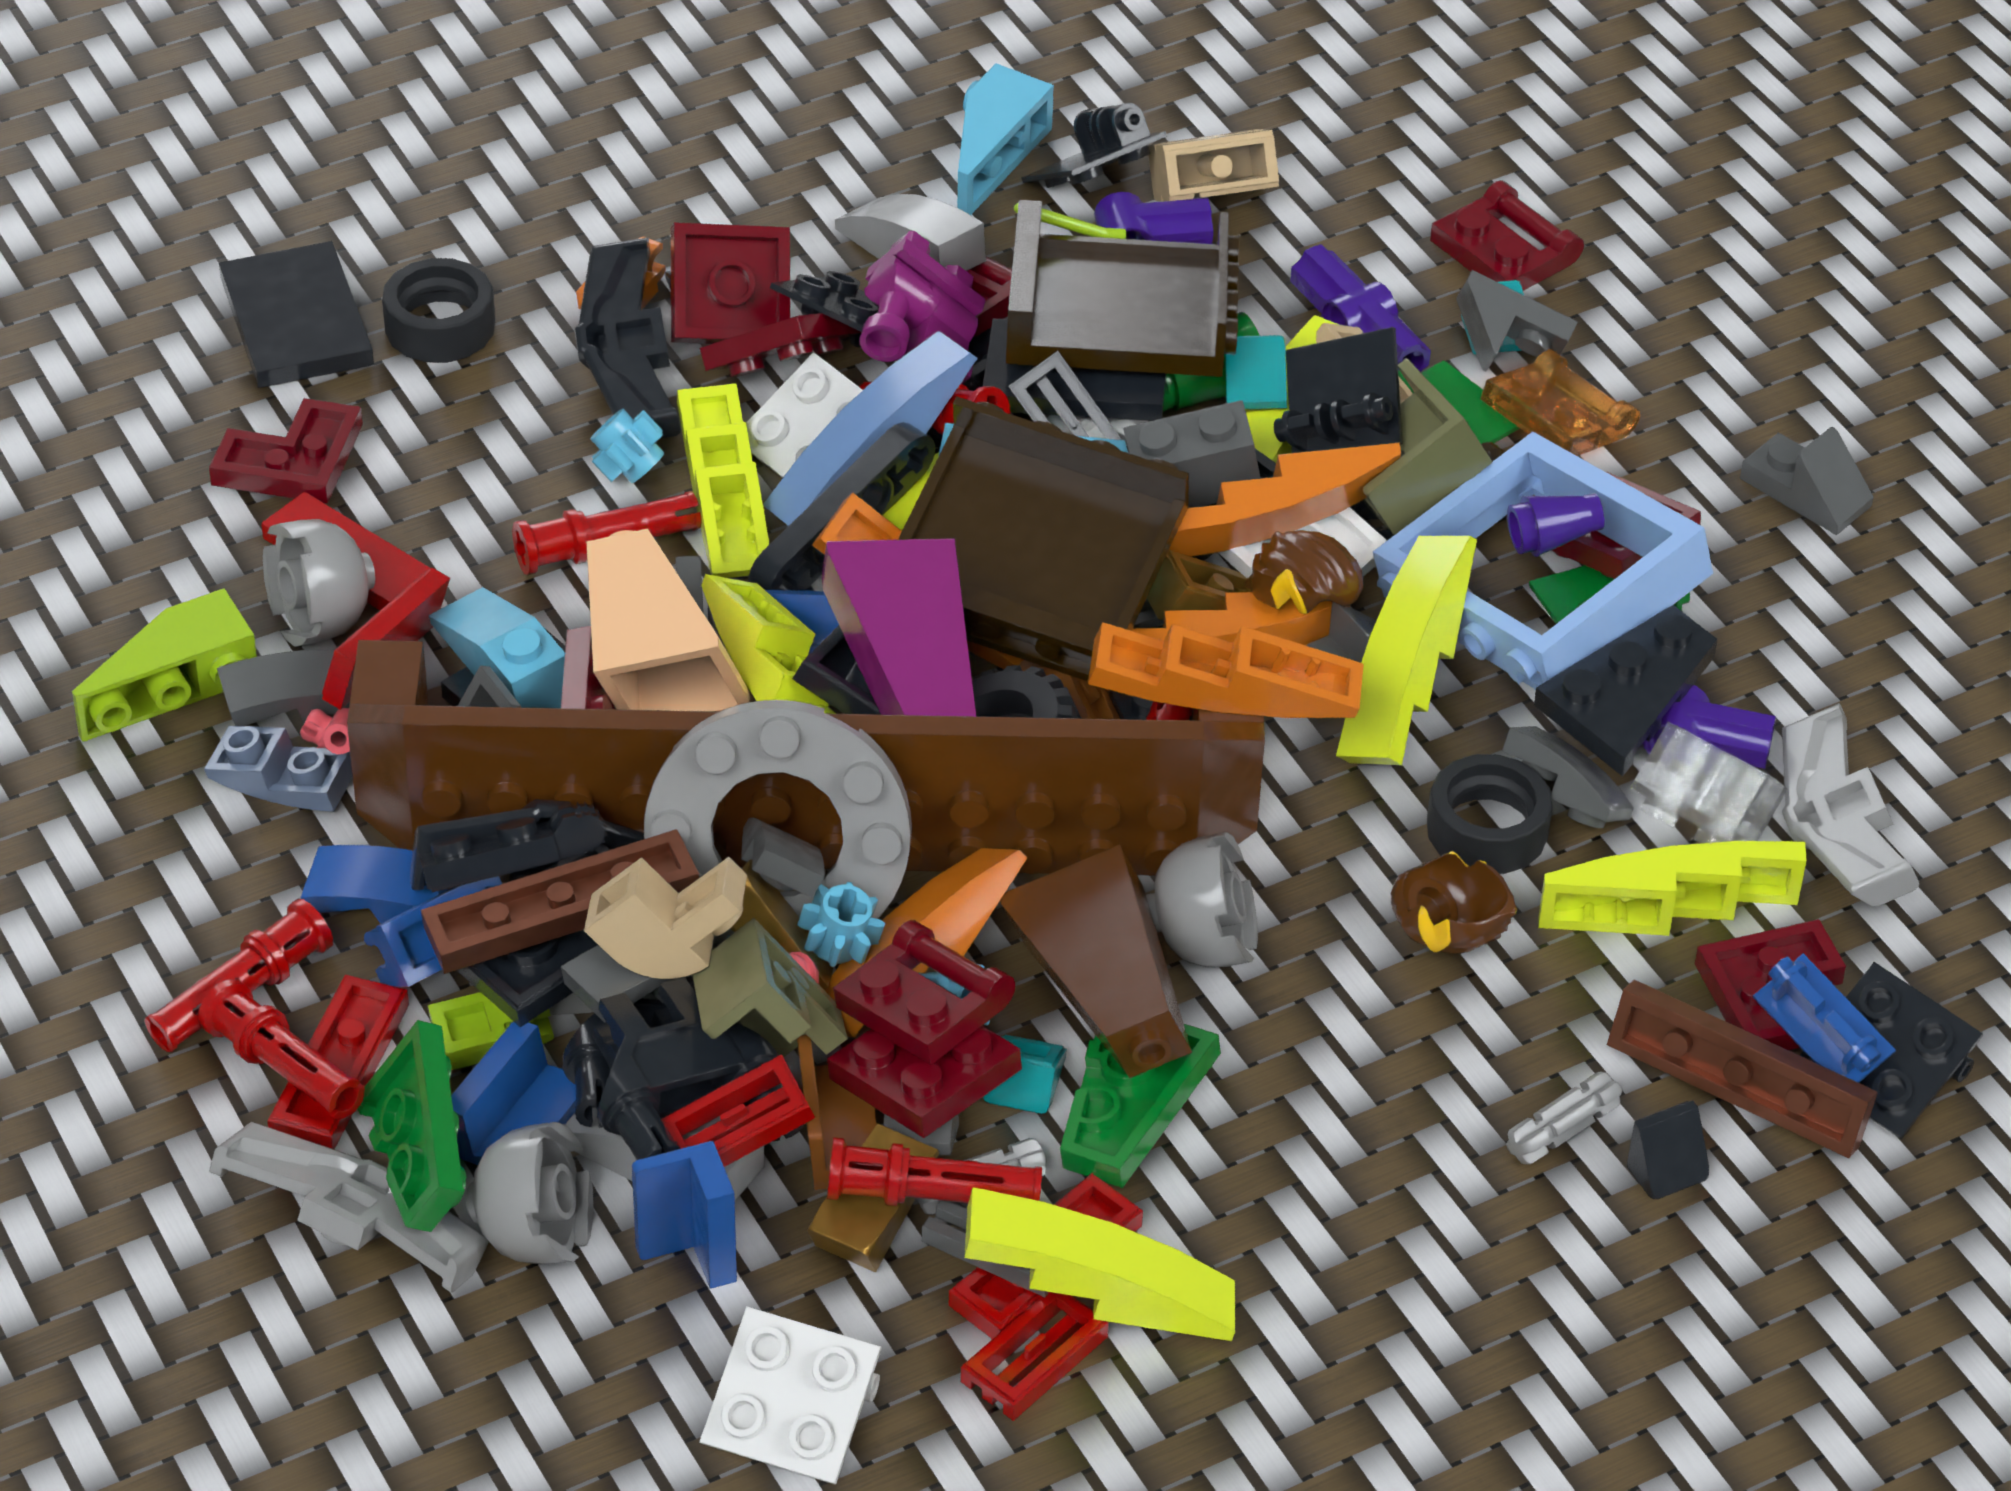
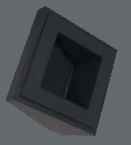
(1669, 1151)

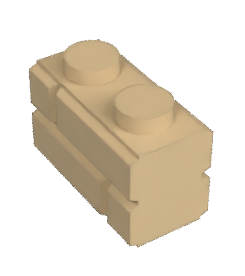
(1213, 165)

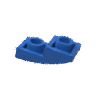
(363, 879)

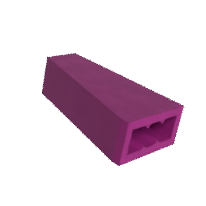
(903, 622)

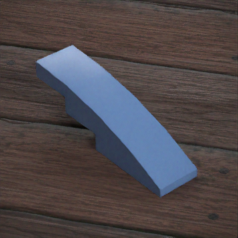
(907, 392)

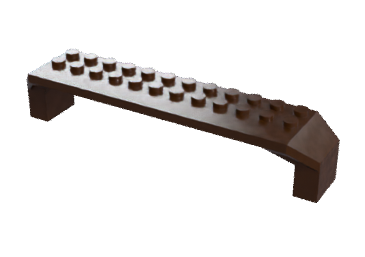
(969, 780)

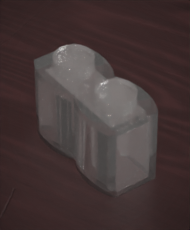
(1706, 789)

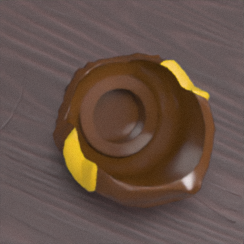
(1306, 569)
(1452, 904)

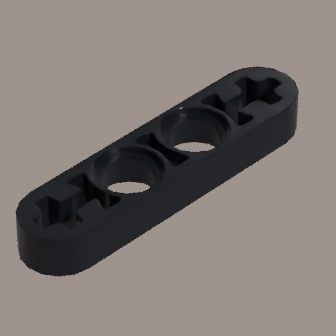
(885, 468)

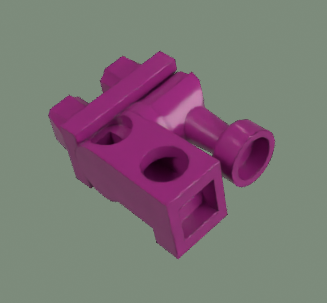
(917, 301)

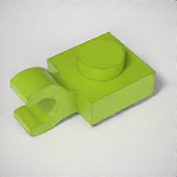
(473, 1026)

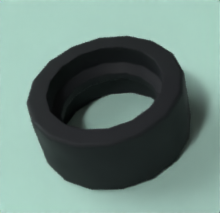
(432, 282)
(1490, 779)

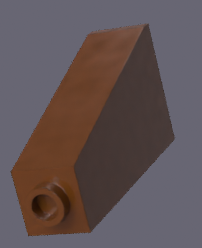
(1105, 956)

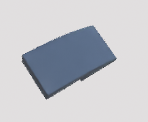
(269, 768)

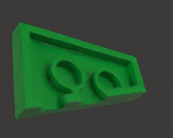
(1122, 1117)
(417, 1127)

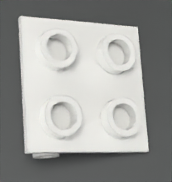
(798, 413)
(791, 1395)

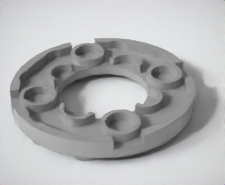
(802, 743)

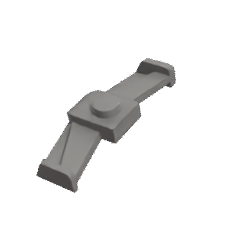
(1839, 811)
(348, 1199)

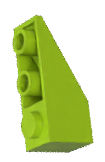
(164, 665)

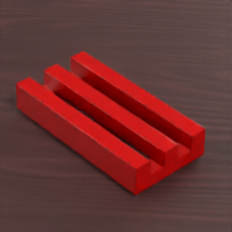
(742, 1126)
(1004, 1387)

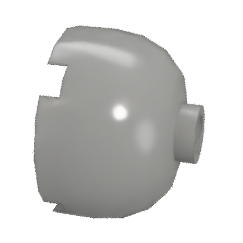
(316, 579)
(1204, 904)
(531, 1195)

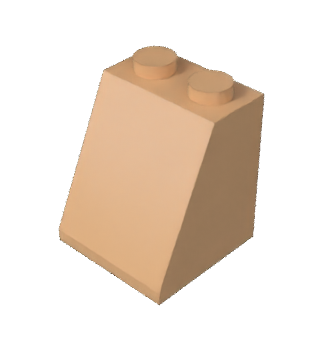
(651, 635)

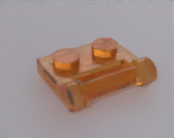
(1535, 405)

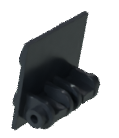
(1104, 138)
(832, 295)
(1342, 394)
(1927, 1042)

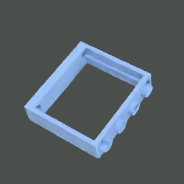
(1670, 544)

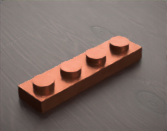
(543, 903)
(1742, 1068)

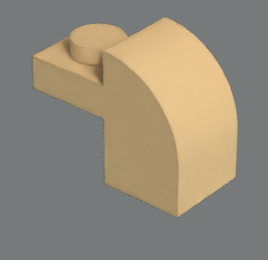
(664, 931)

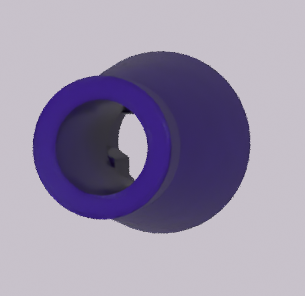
(1551, 521)

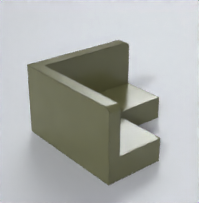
(1436, 458)
(765, 991)

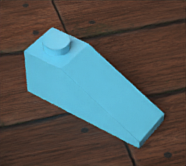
(1002, 125)
(510, 641)

